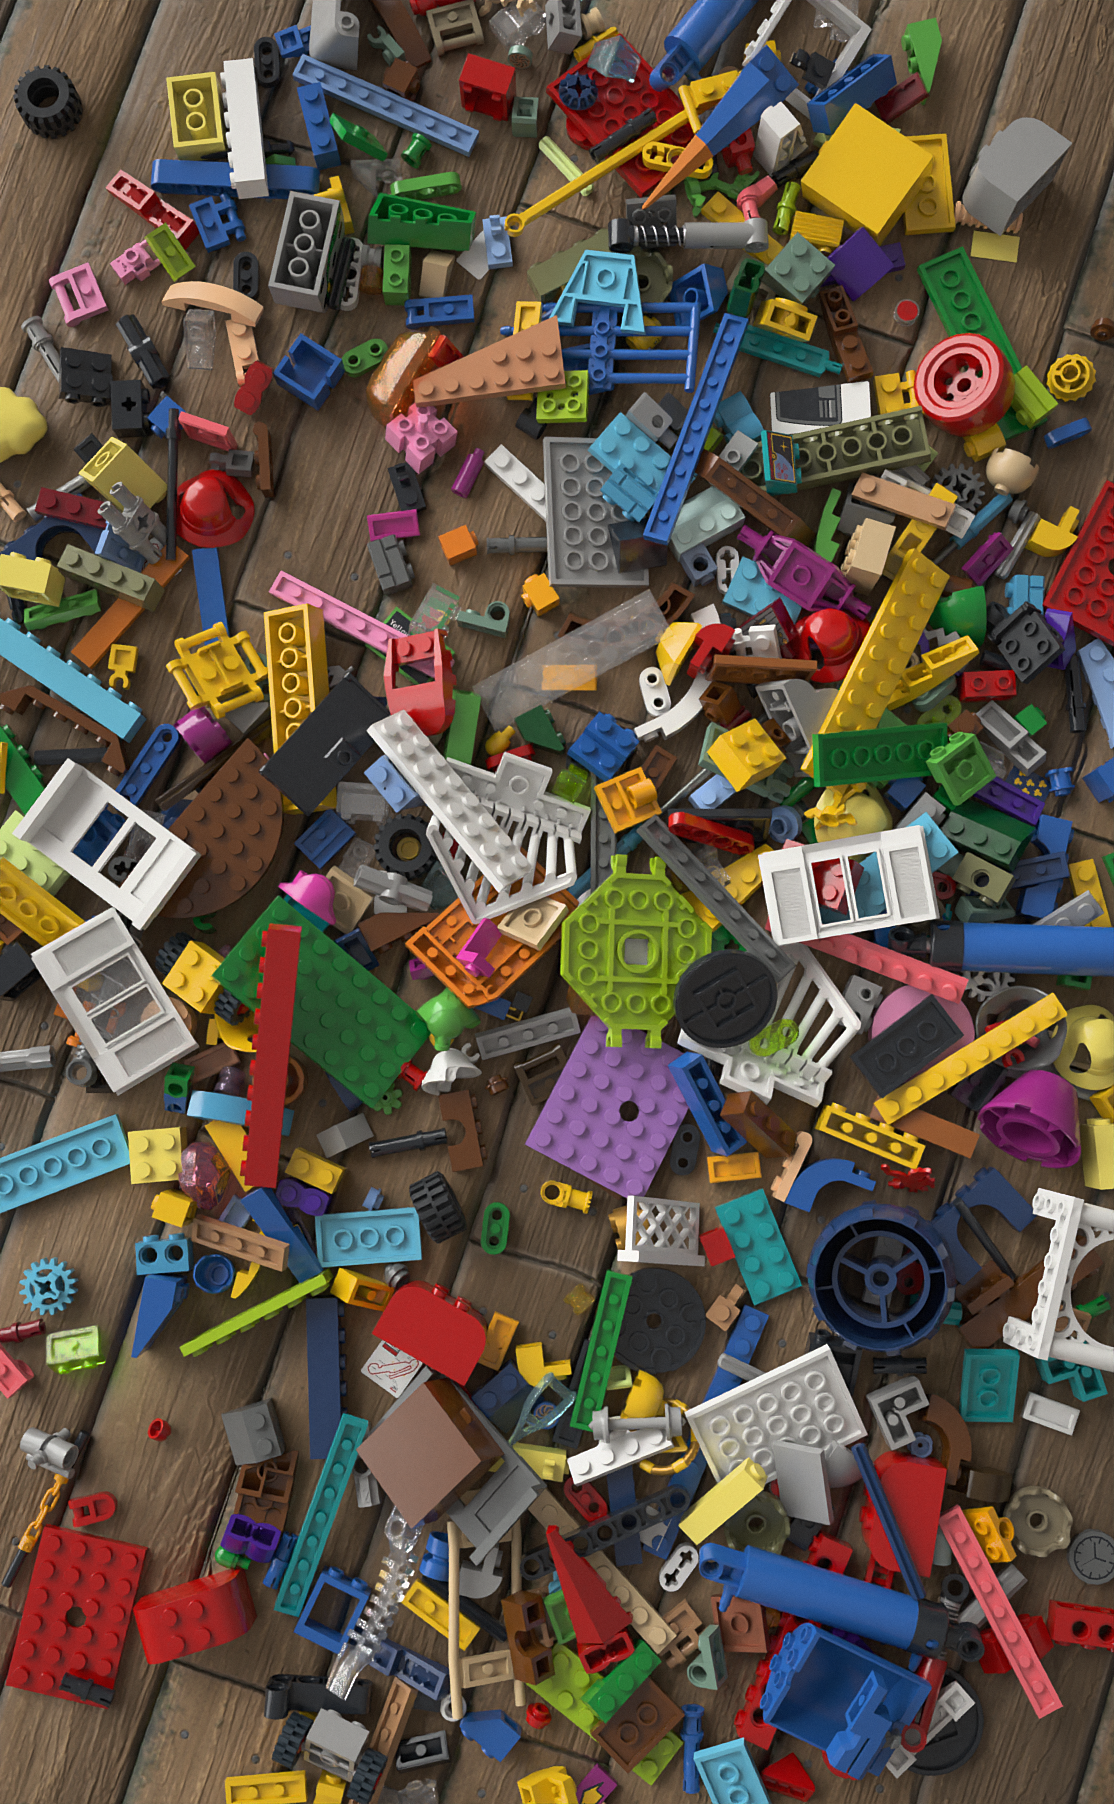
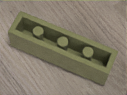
(548, 276)
(111, 578)

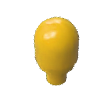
(499, 741)

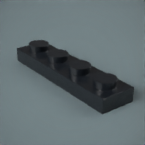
(563, 1432)

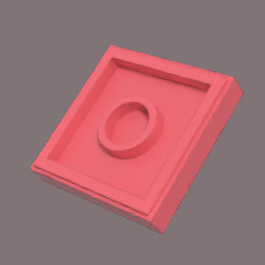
(207, 432)

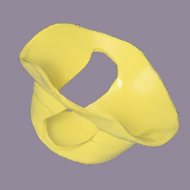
(868, 811)
(1098, 1036)

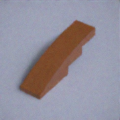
(933, 1130)

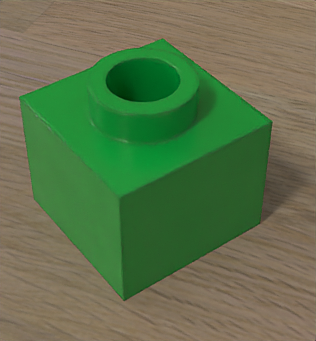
(1031, 719)

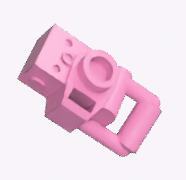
(134, 263)

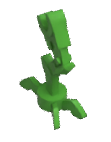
(694, 188)

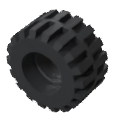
(43, 84)
(386, 838)
(437, 1207)

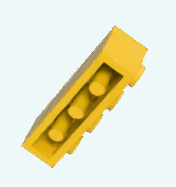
(873, 1138)

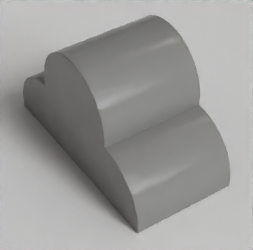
(799, 712)

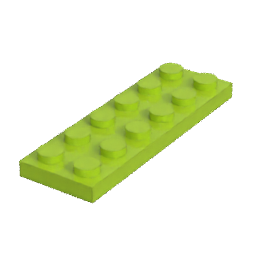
(250, 1317)
(571, 1684)

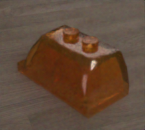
(392, 384)

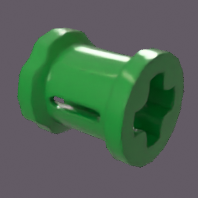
(416, 150)

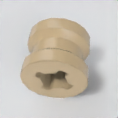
(592, 23)

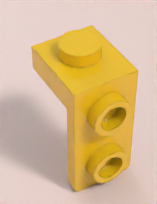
(329, 1789)

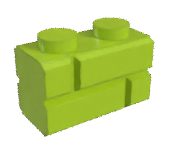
(1031, 398)

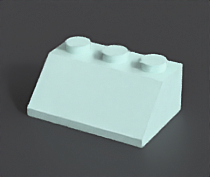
(704, 521)

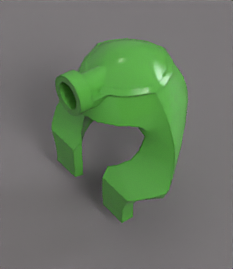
(446, 1018)

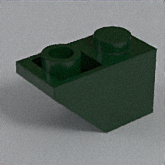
(537, 730)

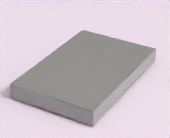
(803, 1481)

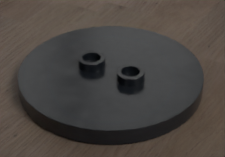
(725, 998)
(956, 1740)

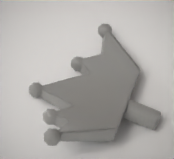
(337, 673)

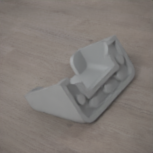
(334, 35)

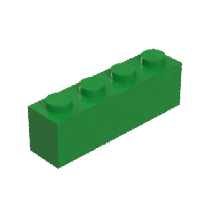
(22, 778)

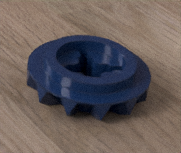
(569, 95)

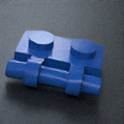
(209, 223)

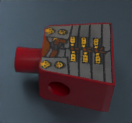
(776, 615)

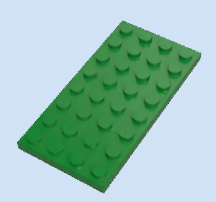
(340, 1009)

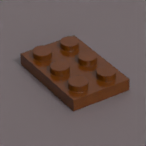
(638, 1724)

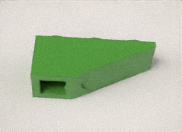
(922, 44)

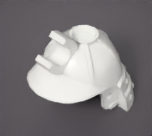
(447, 1067)

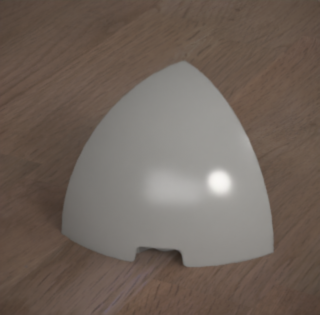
(841, 1466)

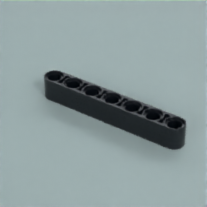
(614, 1521)

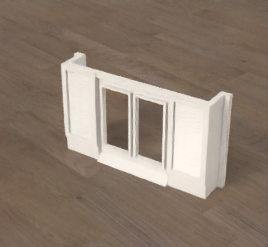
(66, 814)
(903, 872)

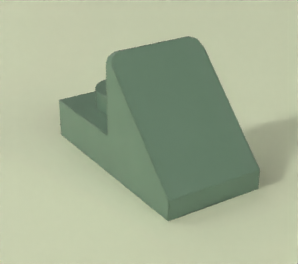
(525, 117)

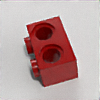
(986, 686)

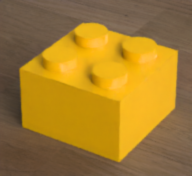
(746, 755)

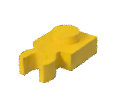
(122, 661)

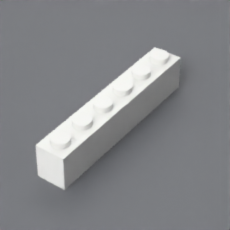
(245, 129)

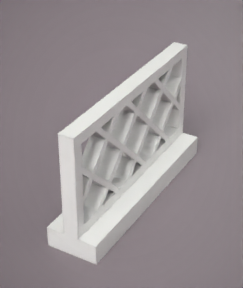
(662, 1251)

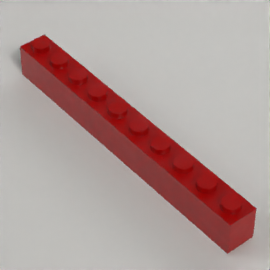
(272, 1055)

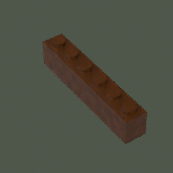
(986, 1328)

